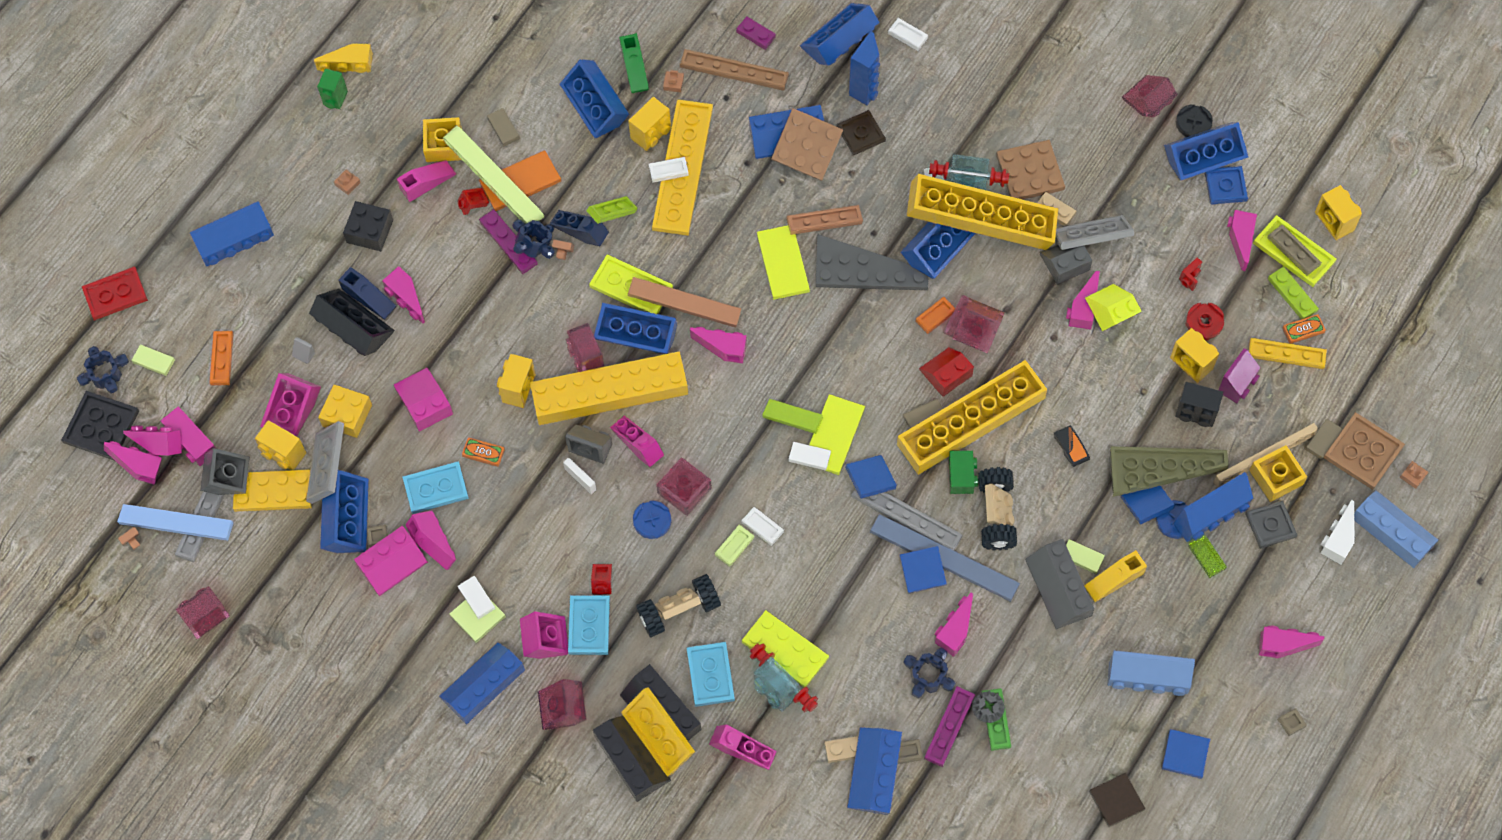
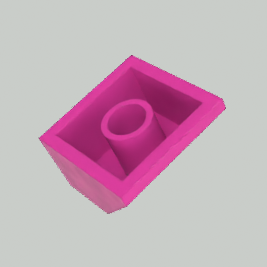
(543, 635)

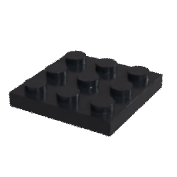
(99, 421)

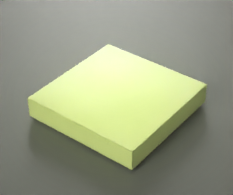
(473, 626)

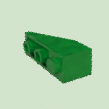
(633, 63)

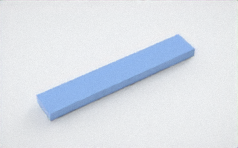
(175, 522)

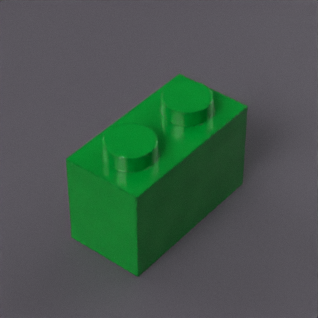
(332, 89)
(962, 472)

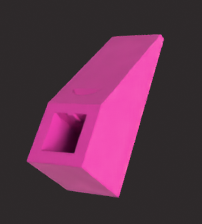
(424, 178)
(401, 287)
(725, 345)
(155, 440)
(638, 441)
(138, 464)
(428, 535)
(954, 633)
(1281, 643)
(742, 746)

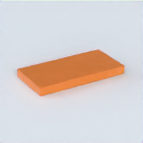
(528, 175)

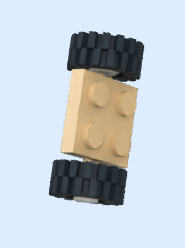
(998, 508)
(670, 606)

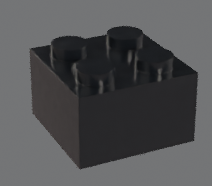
(368, 226)
(1199, 404)

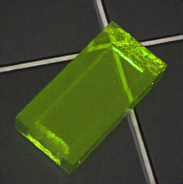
(1207, 556)

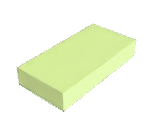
(153, 360)
(734, 545)
(1085, 557)

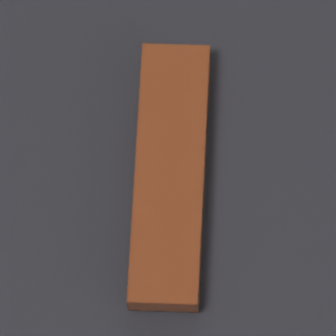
(824, 219)

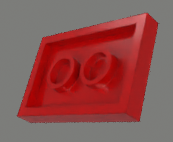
(114, 293)

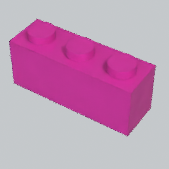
(192, 438)

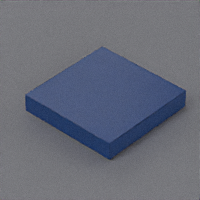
(1226, 185)
(871, 476)
(1148, 503)
(923, 569)
(1185, 753)

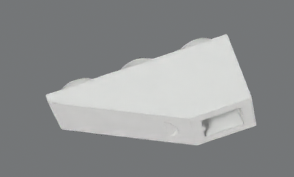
(1342, 538)

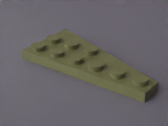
(1147, 467)

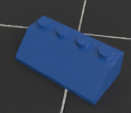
(840, 33)
(864, 71)
(594, 98)
(767, 129)
(1206, 150)
(232, 234)
(935, 247)
(635, 328)
(1214, 508)
(345, 515)
(482, 682)
(874, 770)

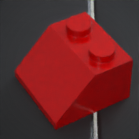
(947, 370)

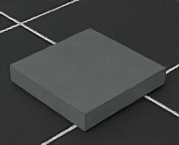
(1271, 524)

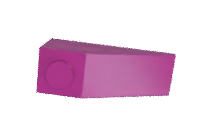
(1241, 235)
(1080, 313)

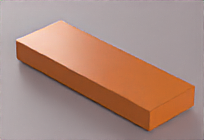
(221, 358)

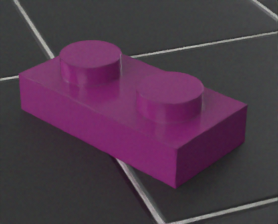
(756, 33)

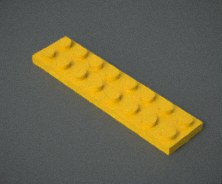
(686, 140)

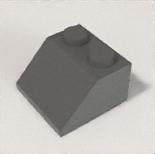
(1067, 262)
(589, 443)
(224, 472)

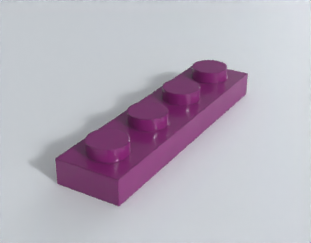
(506, 240)
(949, 726)

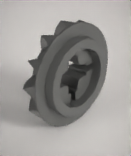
(986, 715)

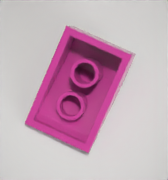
(423, 399)
(290, 402)

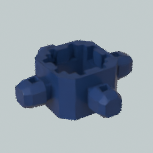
(523, 241)
(108, 380)
(921, 685)

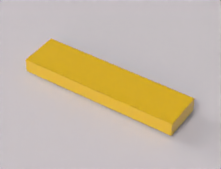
(1287, 353)

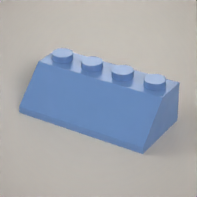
(1394, 529)
(1150, 672)

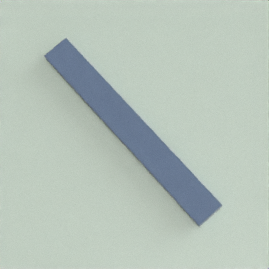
(951, 560)

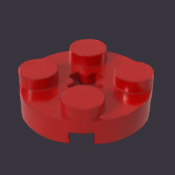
(1204, 311)

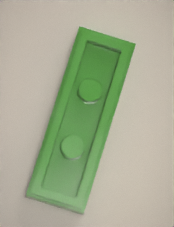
(998, 731)

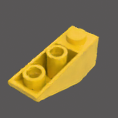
(348, 58)
(1116, 576)

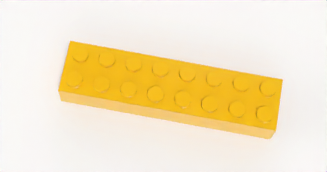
(982, 212)
(609, 388)
(971, 417)

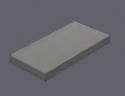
(1093, 232)
(325, 462)

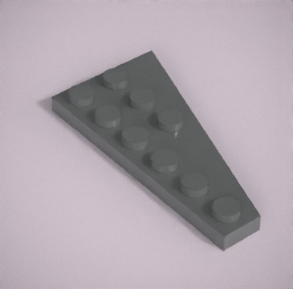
(853, 267)

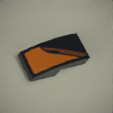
(1072, 446)

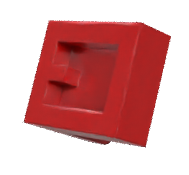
(472, 199)
(1190, 273)
(601, 579)

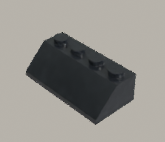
(350, 321)
(676, 709)
(630, 757)

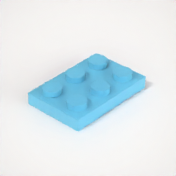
(435, 487)
(589, 625)
(710, 674)

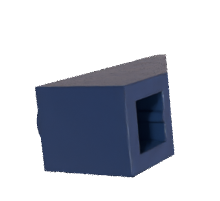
(580, 227)
(366, 293)

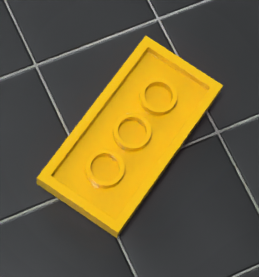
(274, 491)
(658, 731)

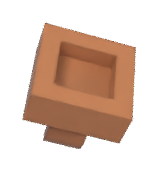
(673, 81)
(347, 182)
(562, 248)
(1414, 474)
(129, 537)

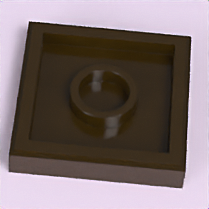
(861, 132)
(1117, 799)

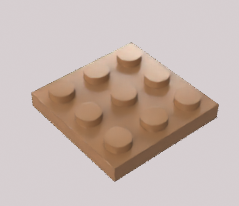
(807, 144)
(1031, 170)
(1364, 451)

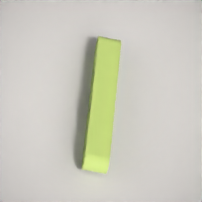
(492, 176)

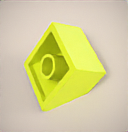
(1112, 306)

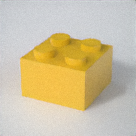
(650, 124)
(433, 144)
(1338, 212)
(1194, 355)
(516, 379)
(347, 408)
(280, 446)
(1278, 473)

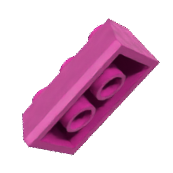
(390, 561)

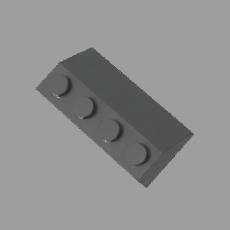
(1060, 584)

